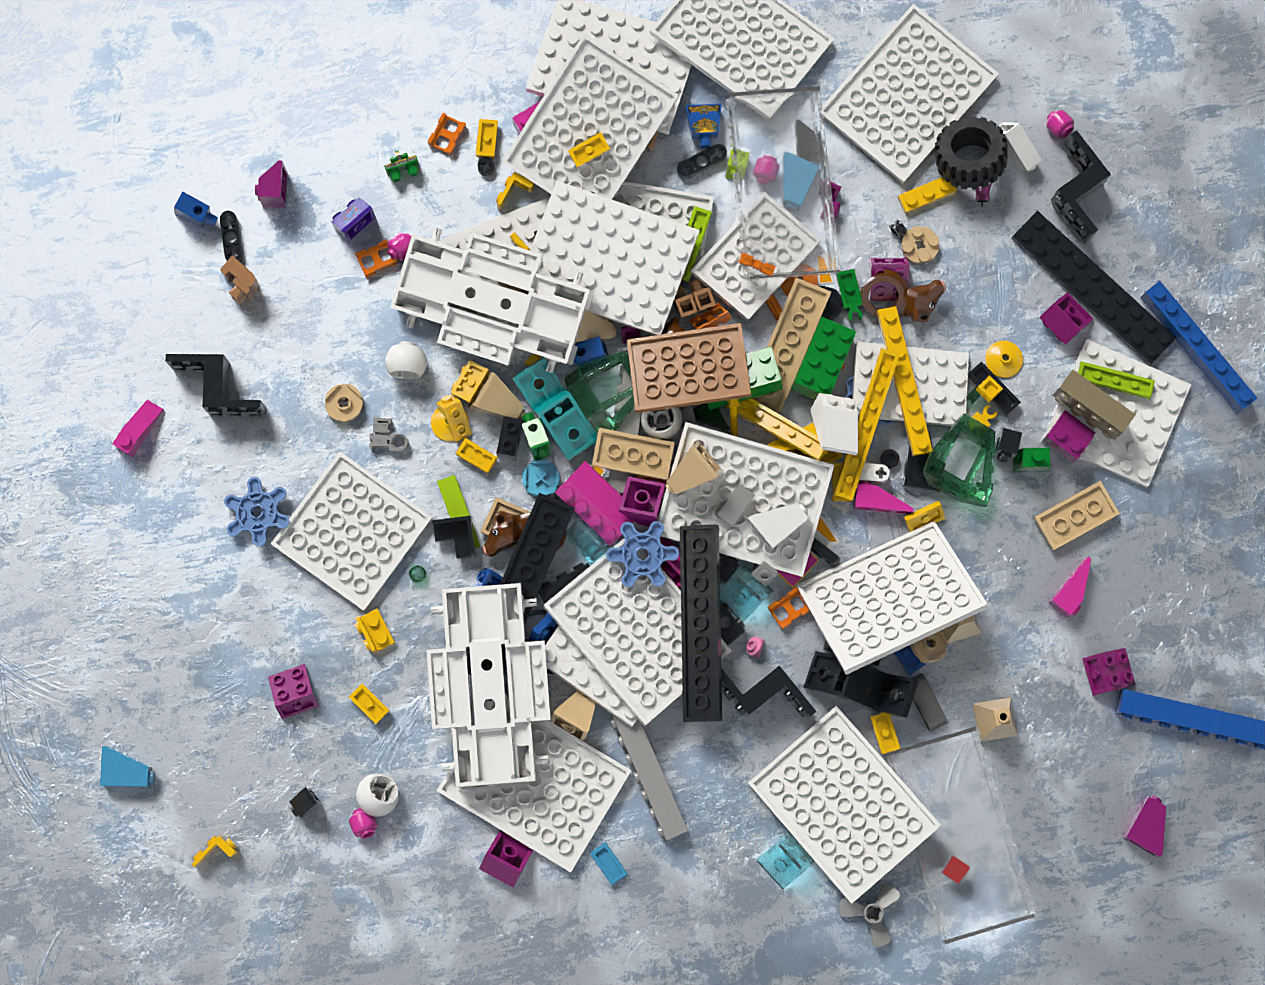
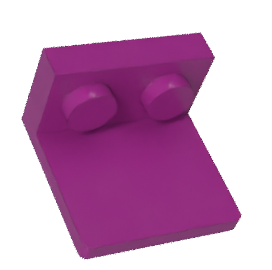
(886, 291)
(1108, 671)
(292, 691)

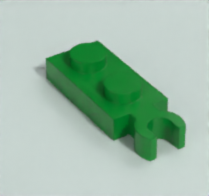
(849, 292)

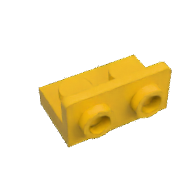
(469, 382)
(375, 631)

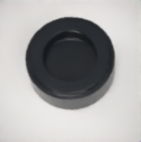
(889, 458)

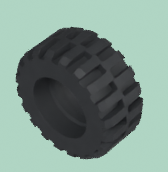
(975, 172)

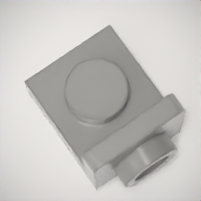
(764, 573)

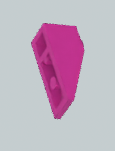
(137, 428)
(873, 498)
(1071, 594)

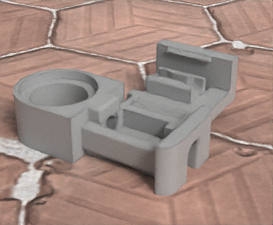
(382, 435)

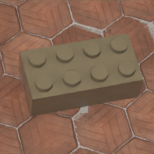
(1093, 405)

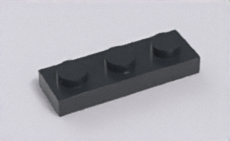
(1005, 400)

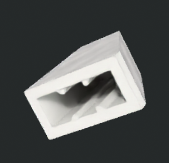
(1020, 147)
(778, 522)

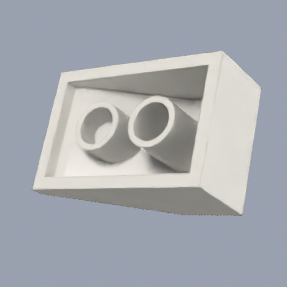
(836, 423)

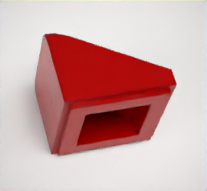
(956, 869)

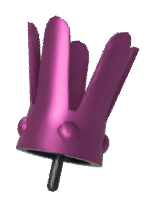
(983, 195)

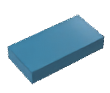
(608, 863)

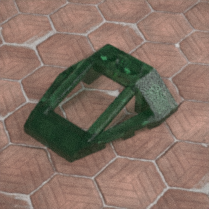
(593, 410)
(963, 490)

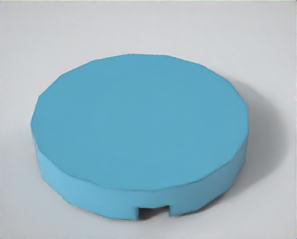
(541, 477)

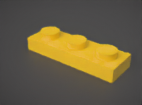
(925, 194)

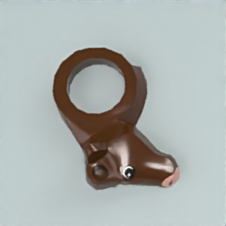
(911, 302)
(506, 532)

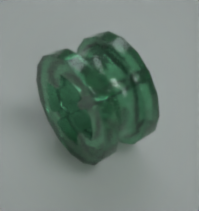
(973, 396)
(423, 571)

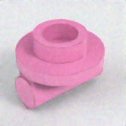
(754, 646)

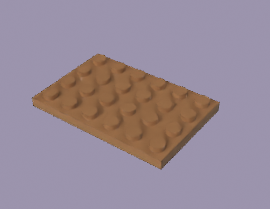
(688, 368)

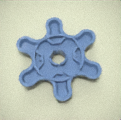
(244, 510)
(656, 553)

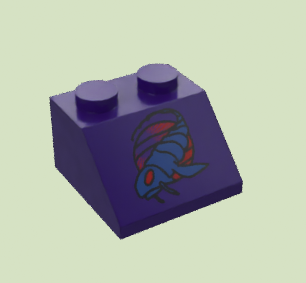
(353, 219)

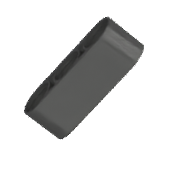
(928, 705)

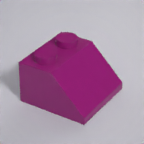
(273, 186)
(1066, 318)
(1069, 436)
(642, 500)
(506, 858)

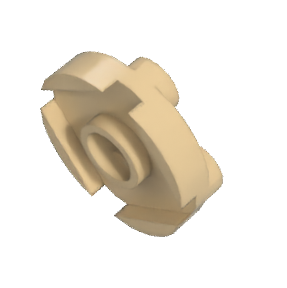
(929, 240)
(343, 392)
(932, 653)

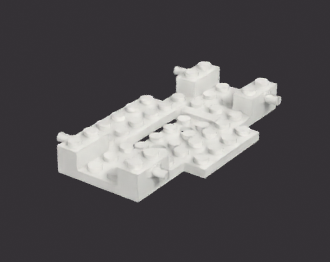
(546, 316)
(492, 748)

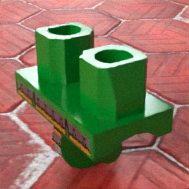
(400, 163)

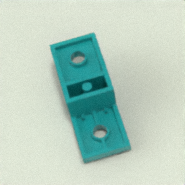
(555, 409)

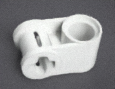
(870, 472)

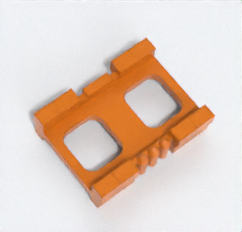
(441, 131)
(378, 263)
(764, 268)
(709, 317)
(792, 613)

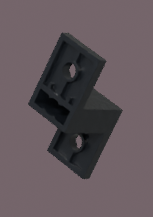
(1080, 187)
(215, 385)
(863, 687)
(764, 690)

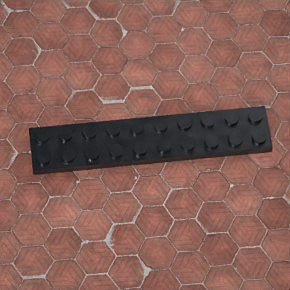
(1093, 288)
(534, 554)
(701, 623)

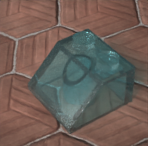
(587, 539)
(744, 593)
(785, 860)

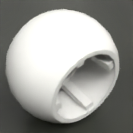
(406, 361)
(670, 429)
(373, 792)

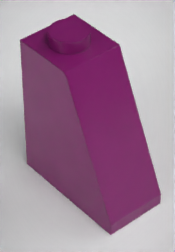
(1148, 826)

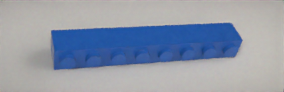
(1198, 347)
(1191, 717)

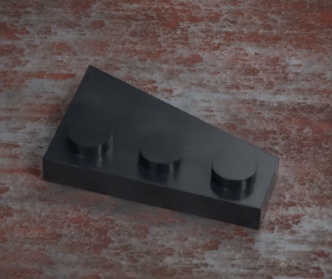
(913, 471)

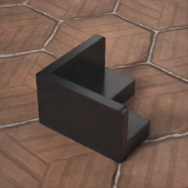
(457, 529)

